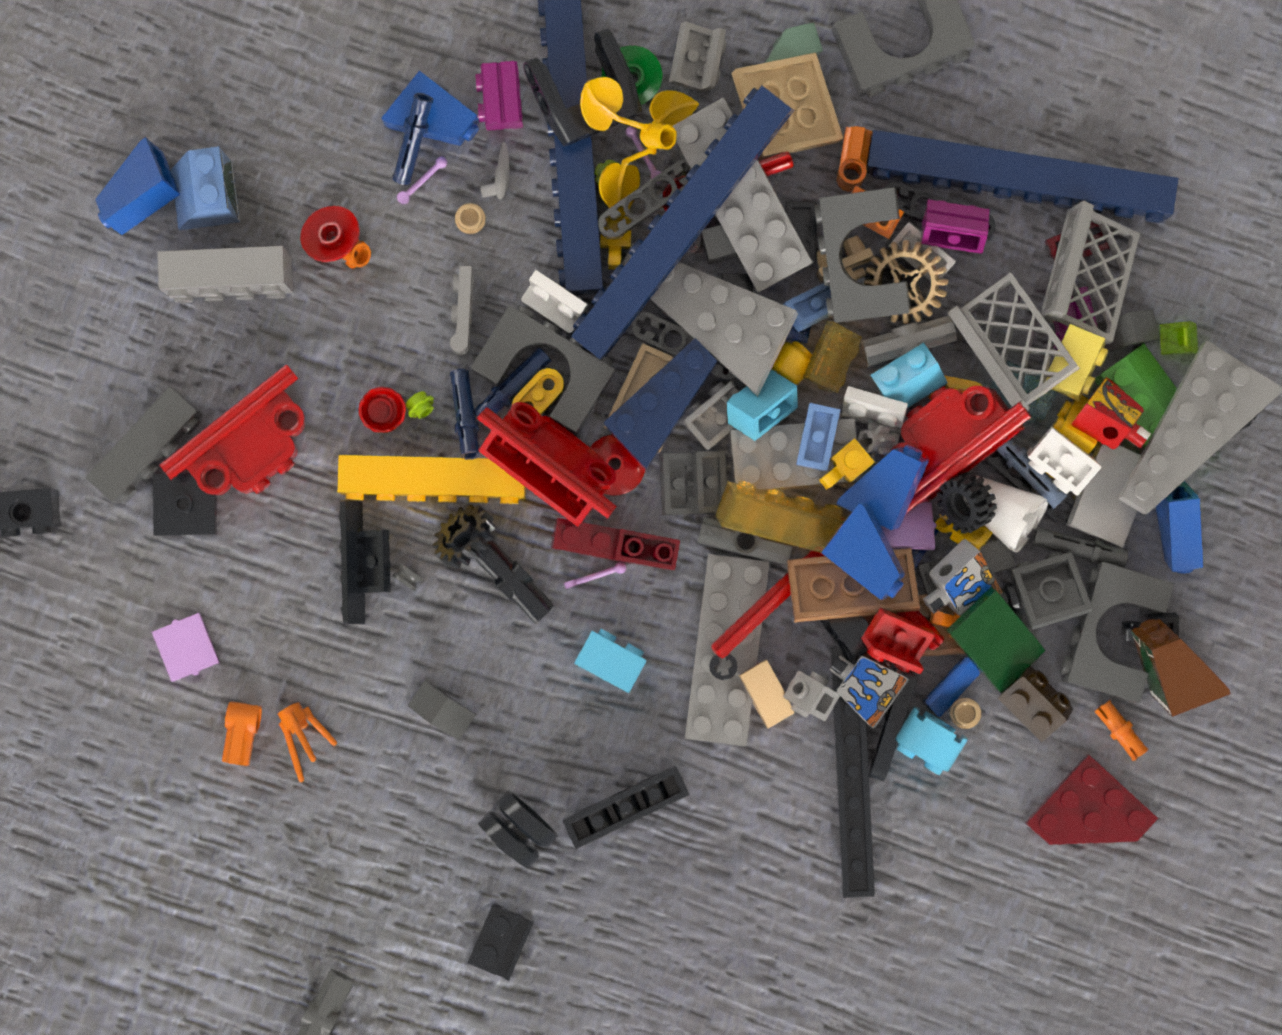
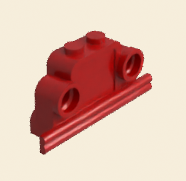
(958, 433)
(245, 442)
(548, 461)

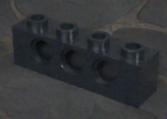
(43, 506)
(625, 807)

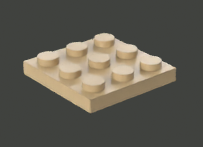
(803, 88)

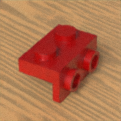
(897, 640)

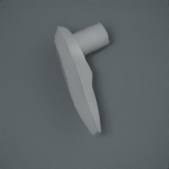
(501, 176)

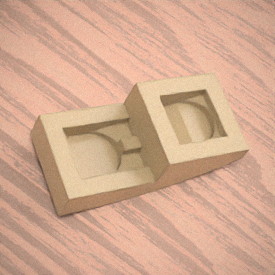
(766, 693)

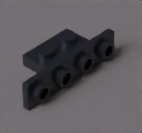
(363, 561)

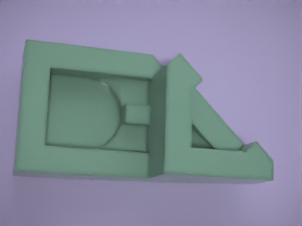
(796, 42)

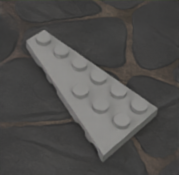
(729, 321)
(1205, 413)

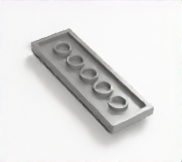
(753, 211)
(722, 708)

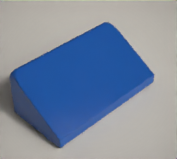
(951, 686)

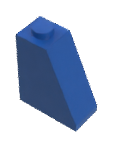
(447, 119)
(137, 188)
(888, 486)
(1181, 529)
(866, 553)

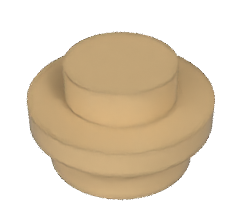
(470, 218)
(965, 713)

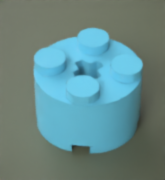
(930, 740)

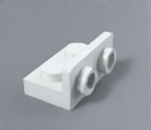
(553, 302)
(1063, 461)

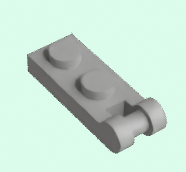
(462, 312)

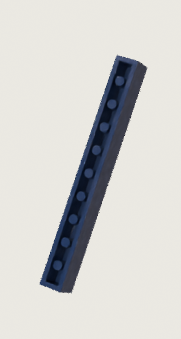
(574, 162)
(1021, 175)
(682, 222)

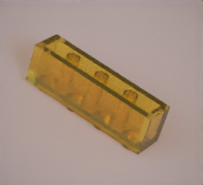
(778, 517)

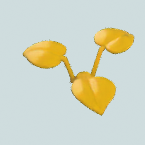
(600, 103)

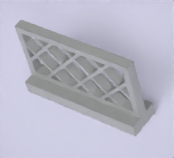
(1070, 259)
(996, 363)

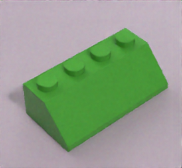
(1145, 383)

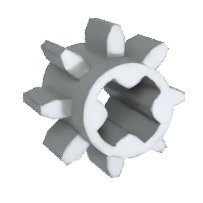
(876, 441)

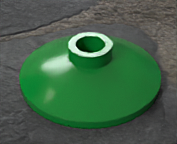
(646, 68)

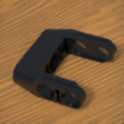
(569, 123)

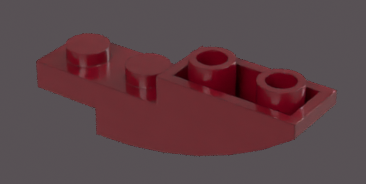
(615, 544)

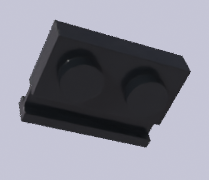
(500, 942)

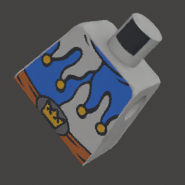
(960, 579)
(868, 687)

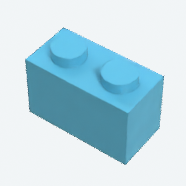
(910, 376)
(759, 414)
(610, 661)

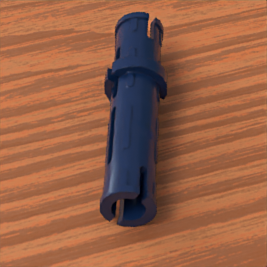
(415, 126)
(506, 391)
(466, 425)

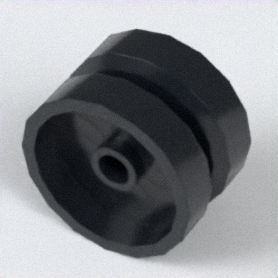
(514, 834)

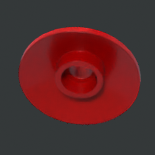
(323, 226)
(630, 471)

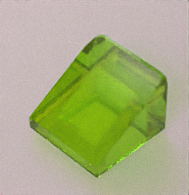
(1179, 338)

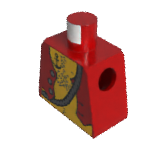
(1111, 417)

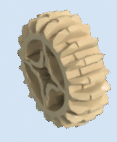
(897, 270)

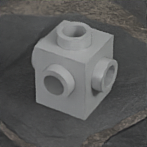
(811, 695)

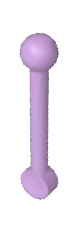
(632, 133)
(404, 197)
(619, 567)

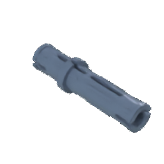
(1054, 495)

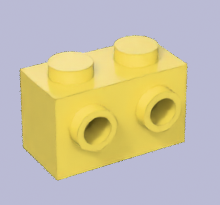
(1087, 351)

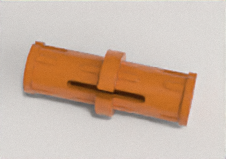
(1121, 730)

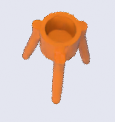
(294, 719)

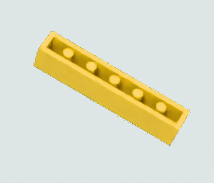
(426, 478)

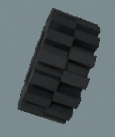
(977, 497)

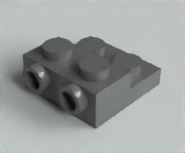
(1050, 589)

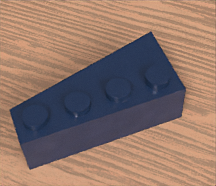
(657, 407)

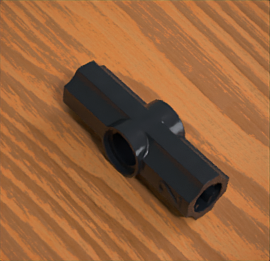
(514, 582)

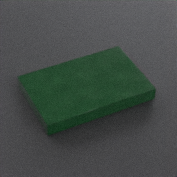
(996, 640)

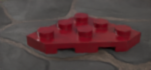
(1090, 809)

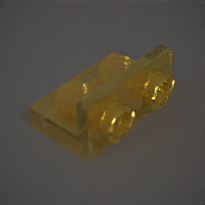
(832, 357)

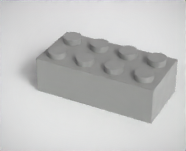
(225, 273)
(773, 457)

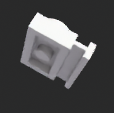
(873, 408)

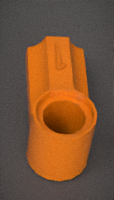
(854, 156)
(242, 724)

